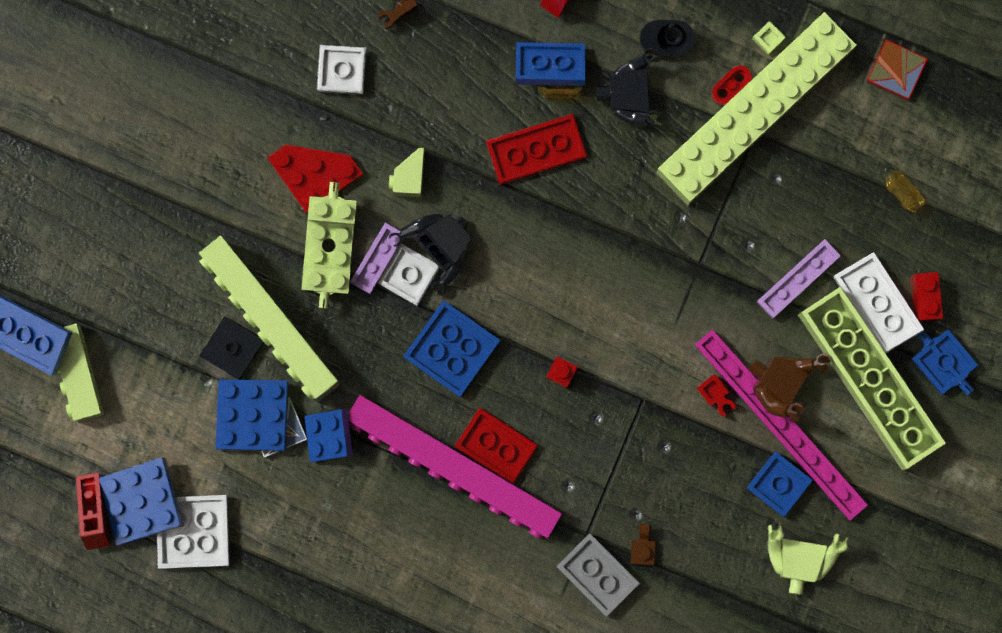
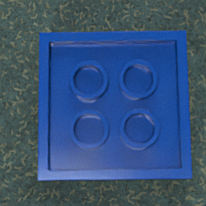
(451, 348)
(252, 415)
(140, 501)

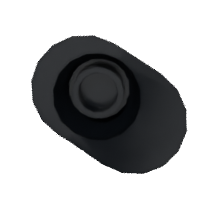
(669, 36)

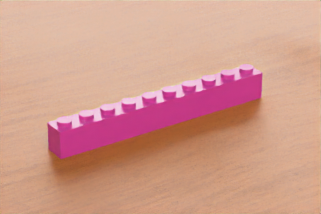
(454, 467)

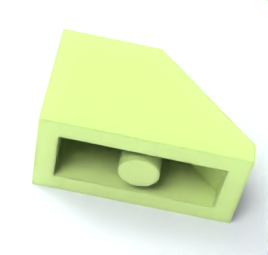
(408, 176)

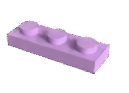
(376, 259)

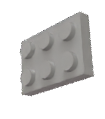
(597, 574)

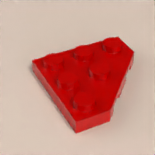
(311, 170)

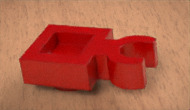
(713, 392)

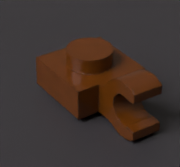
(403, 9)
(643, 550)

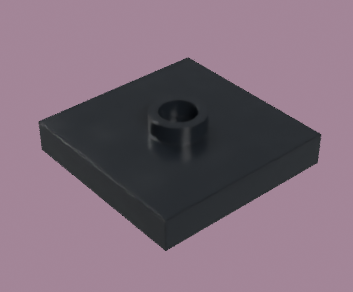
(231, 348)

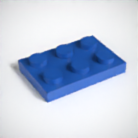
(550, 64)

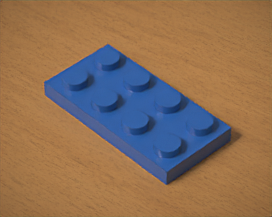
(32, 337)

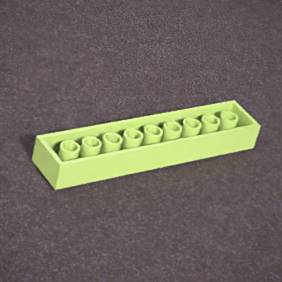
(755, 108)

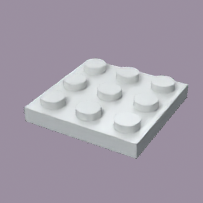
(201, 538)

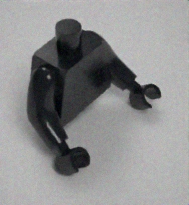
(630, 91)
(443, 241)

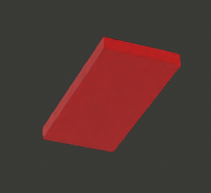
(536, 149)

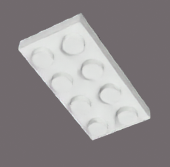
(879, 302)

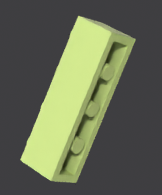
(79, 379)

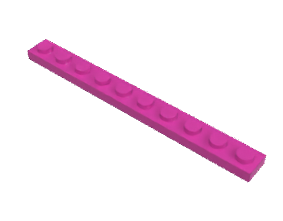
(782, 428)

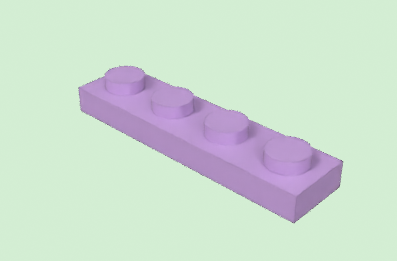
(798, 278)

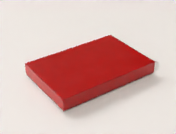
(496, 446)

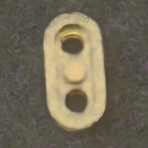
(560, 91)
(904, 191)

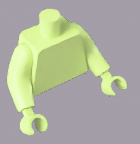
(800, 559)

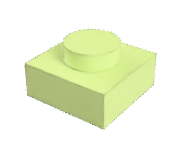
(768, 37)

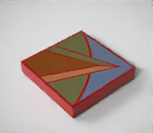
(896, 70)

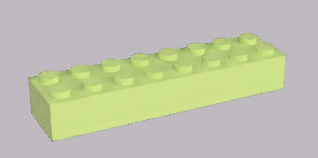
(267, 316)
(871, 379)

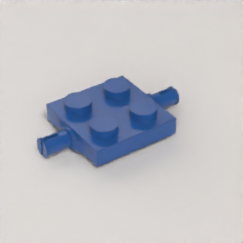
(944, 362)

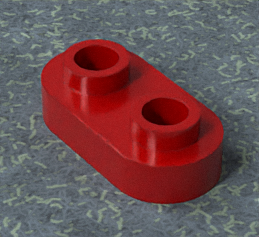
(730, 85)

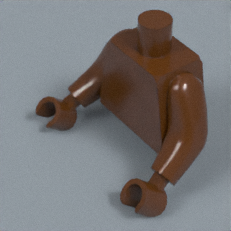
(781, 381)

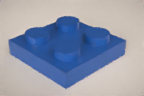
(328, 435)
(779, 484)

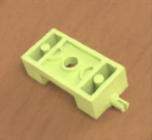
(328, 219)

